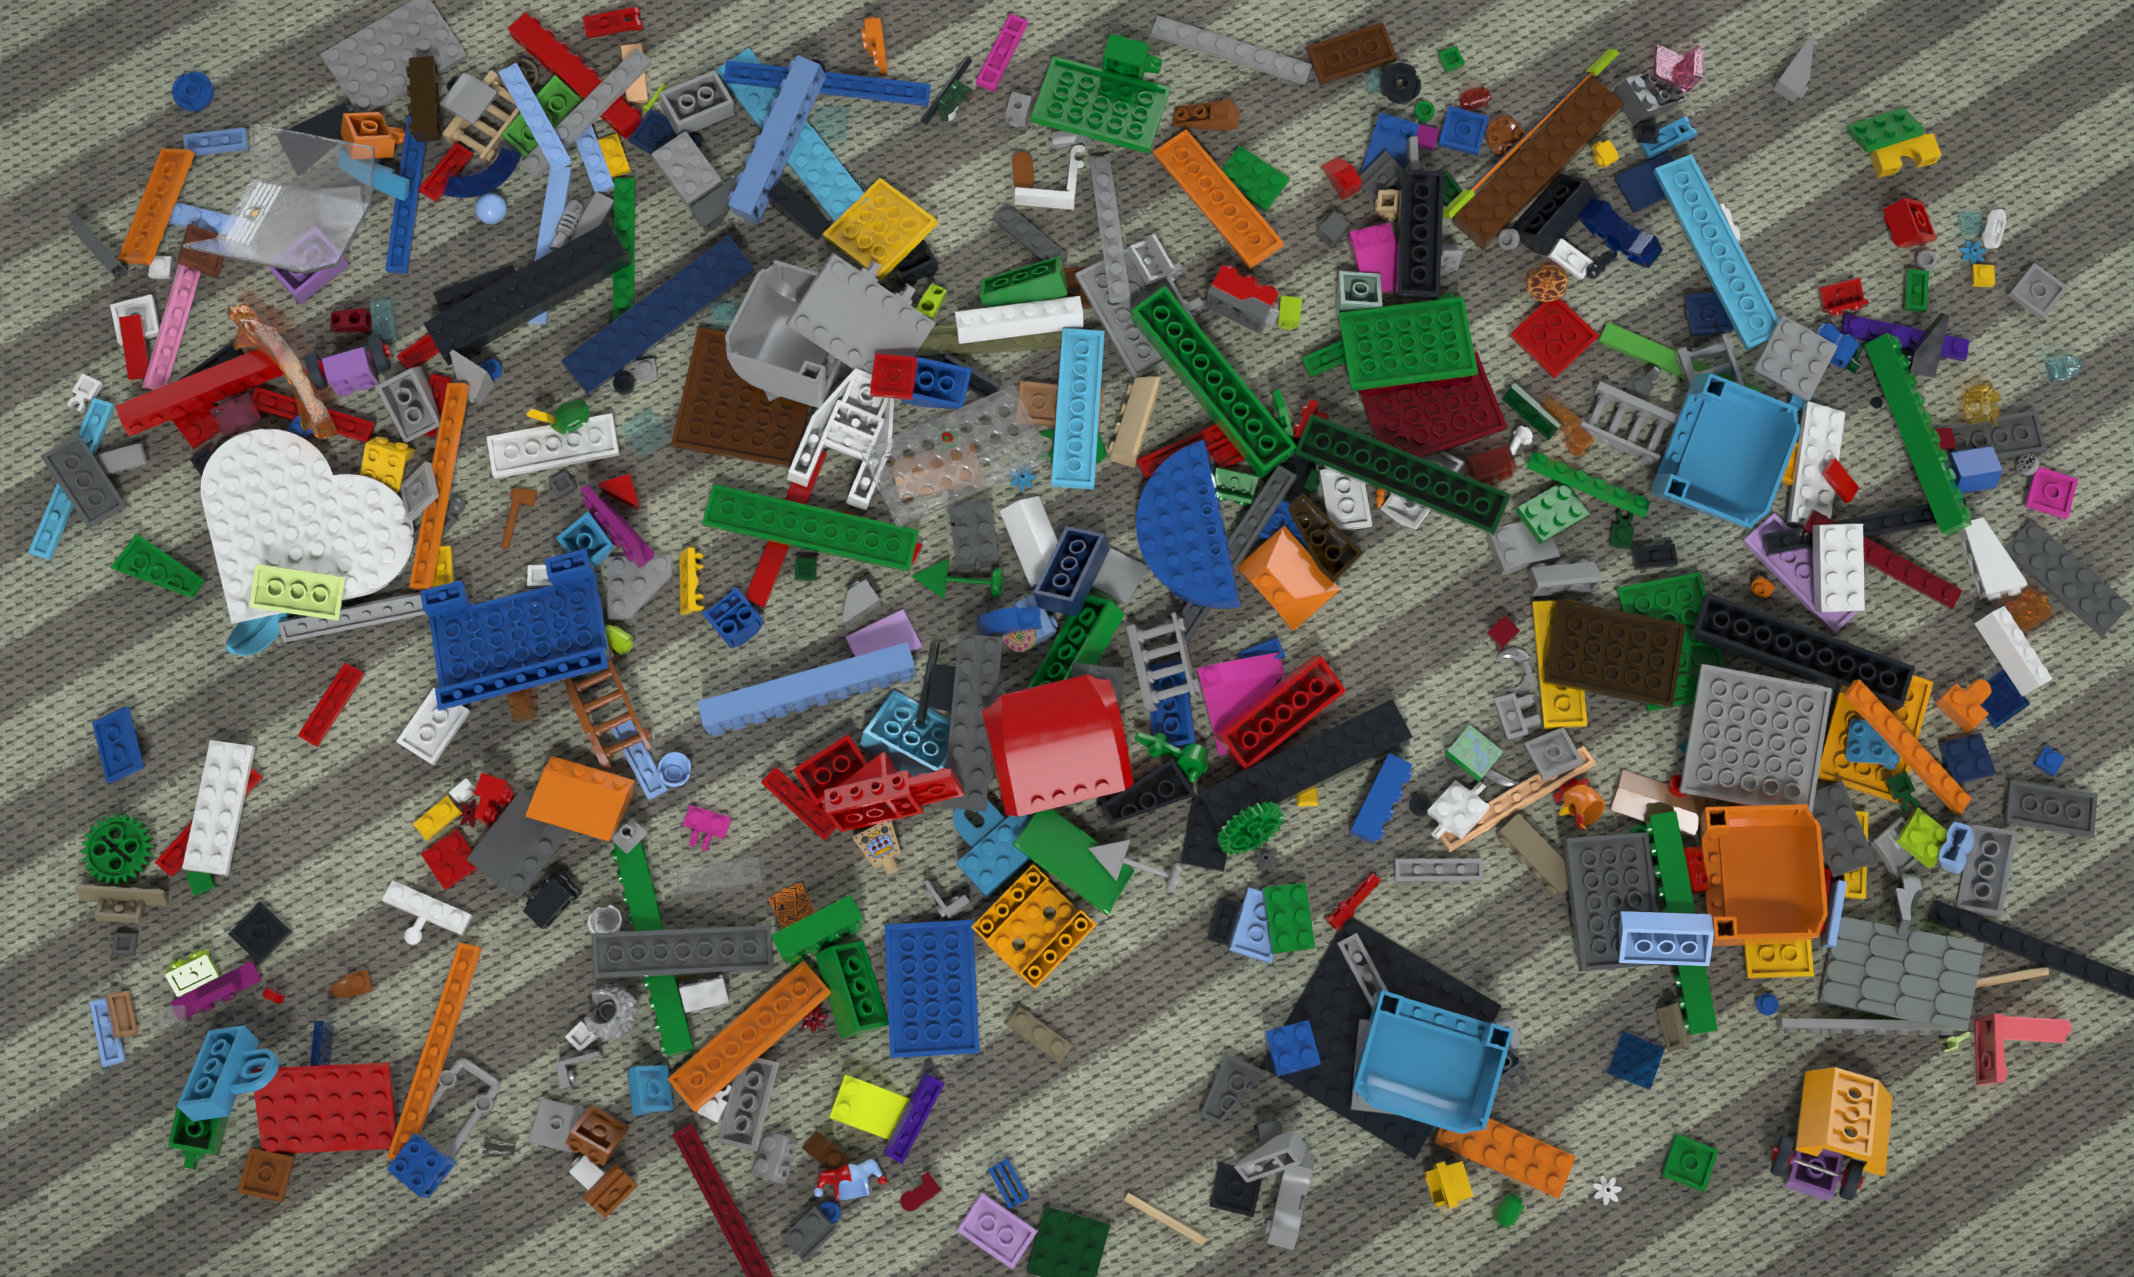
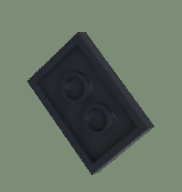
(1201, 842)

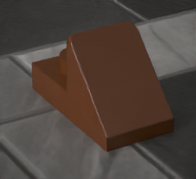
(825, 1152)

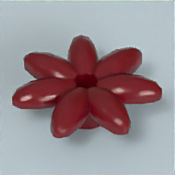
(465, 814)
(813, 1024)

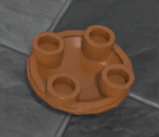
(1503, 134)

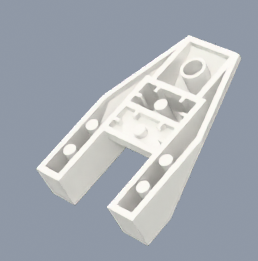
(847, 423)

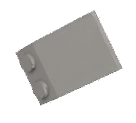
(410, 403)
(1517, 549)

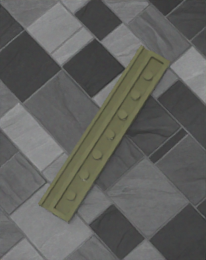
(944, 340)

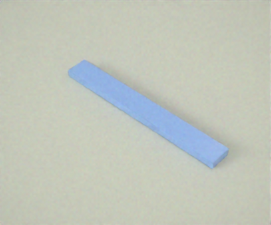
(554, 206)

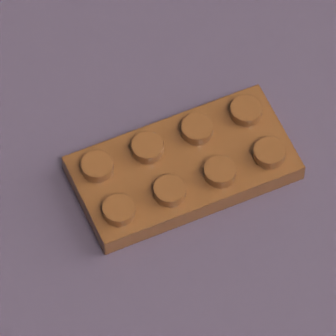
(1041, 402)

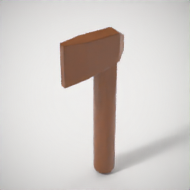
(518, 496)

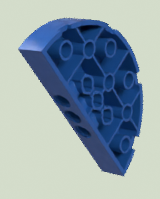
(1185, 531)

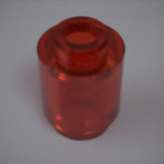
(1474, 98)

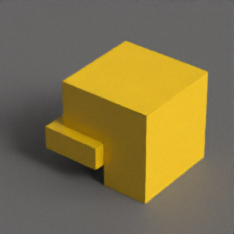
(1448, 1184)

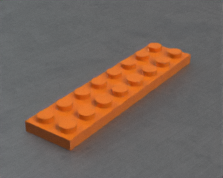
(1218, 199)
(749, 1036)

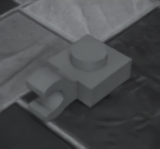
(1640, 385)

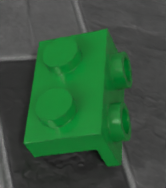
(1235, 485)

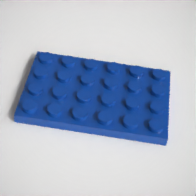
(931, 989)

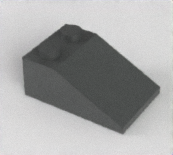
(1115, 674)

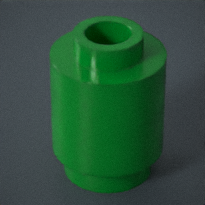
(1508, 1211)

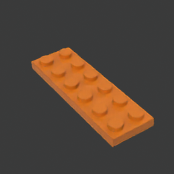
(156, 206)
(1512, 1155)

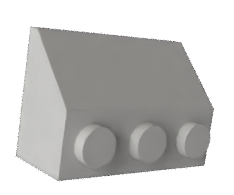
(1563, 578)

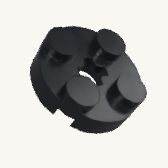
(1393, 91)

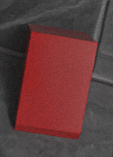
(621, 489)

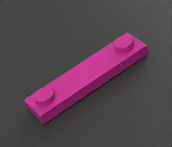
(1002, 52)

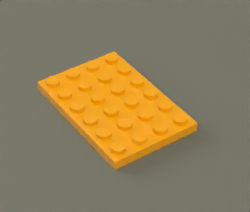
(1869, 776)

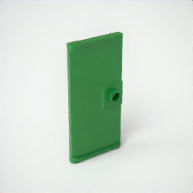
(1065, 854)

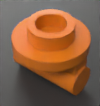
(1762, 587)

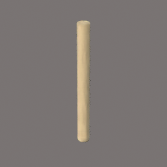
(2010, 977)
(1164, 1218)

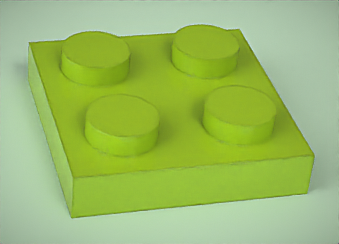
(1922, 838)

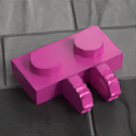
(706, 822)

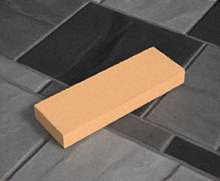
(637, 91)

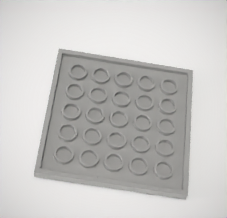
(1754, 739)

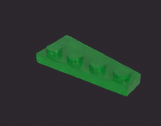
(152, 565)

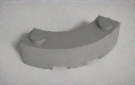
(1289, 1202)

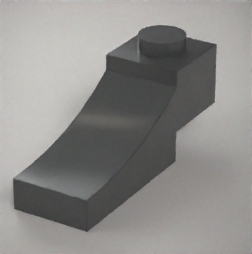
(1905, 896)

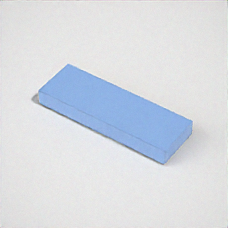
(1834, 914)
(110, 1049)

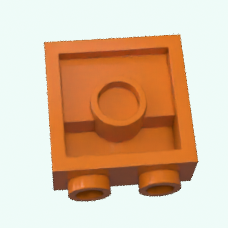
(874, 42)

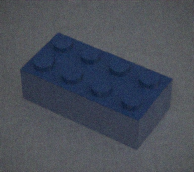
(1071, 571)

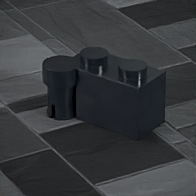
(551, 900)

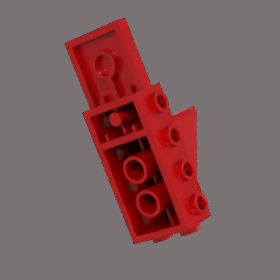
(879, 785)

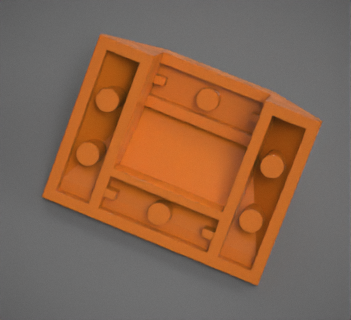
(1288, 578)

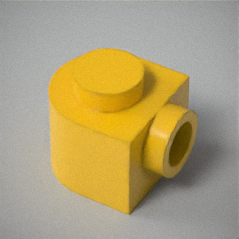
(1604, 154)

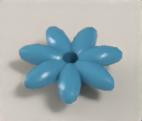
(1972, 252)
(1023, 481)

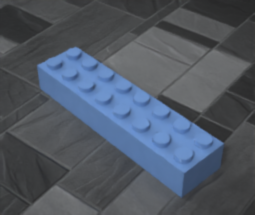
(777, 139)

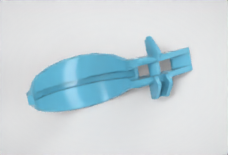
(254, 635)

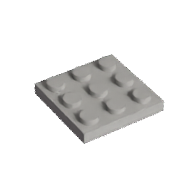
(1794, 358)

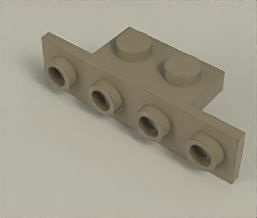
(119, 903)

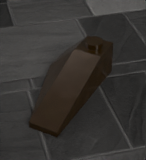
(1325, 541)

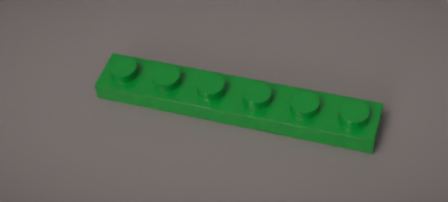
(1595, 487)

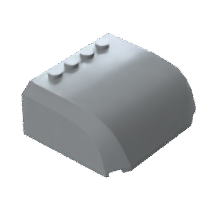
(768, 350)

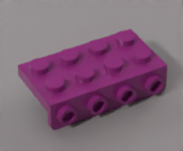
(618, 528)

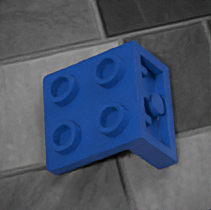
(421, 1166)

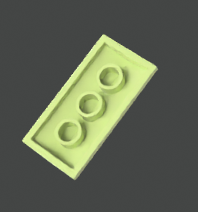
(297, 592)

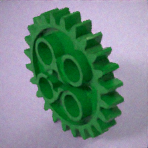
(1250, 828)
(104, 864)

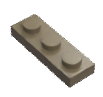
(1039, 1035)

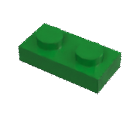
(1916, 290)

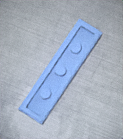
(640, 761)

